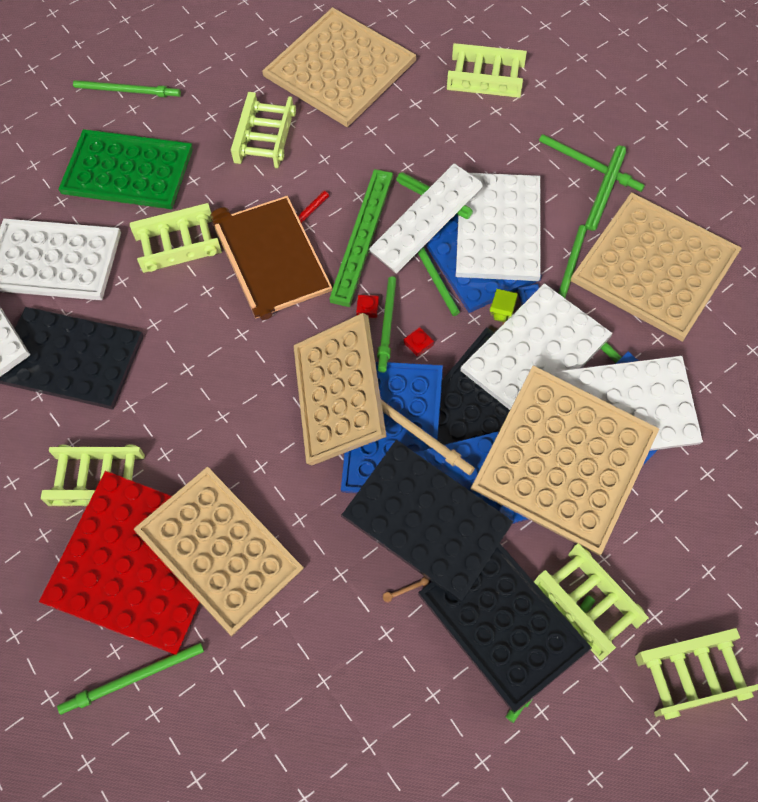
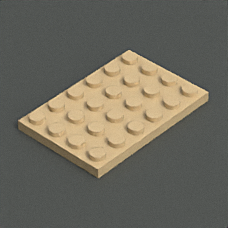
(338, 390)
(219, 550)

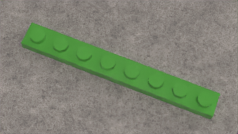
(361, 239)

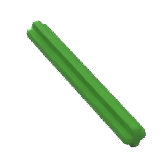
(421, 188)
(605, 188)

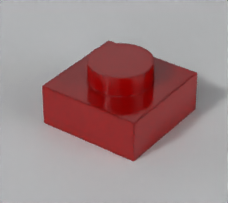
(368, 305)
(418, 342)

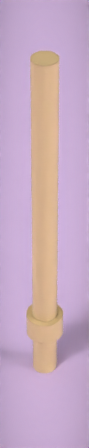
(451, 456)

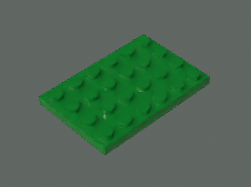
(126, 169)

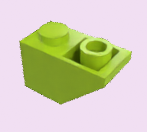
(503, 305)

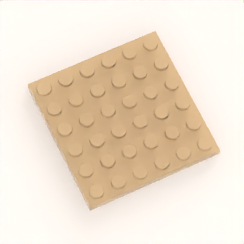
(339, 66)
(656, 266)
(565, 460)

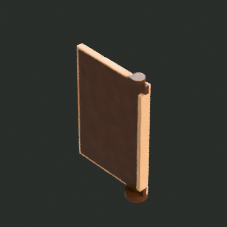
(270, 256)

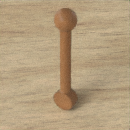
(387, 597)

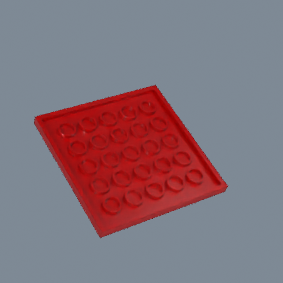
(115, 576)

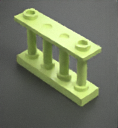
(483, 83)
(248, 120)
(171, 222)
(80, 495)
(584, 622)
(700, 647)

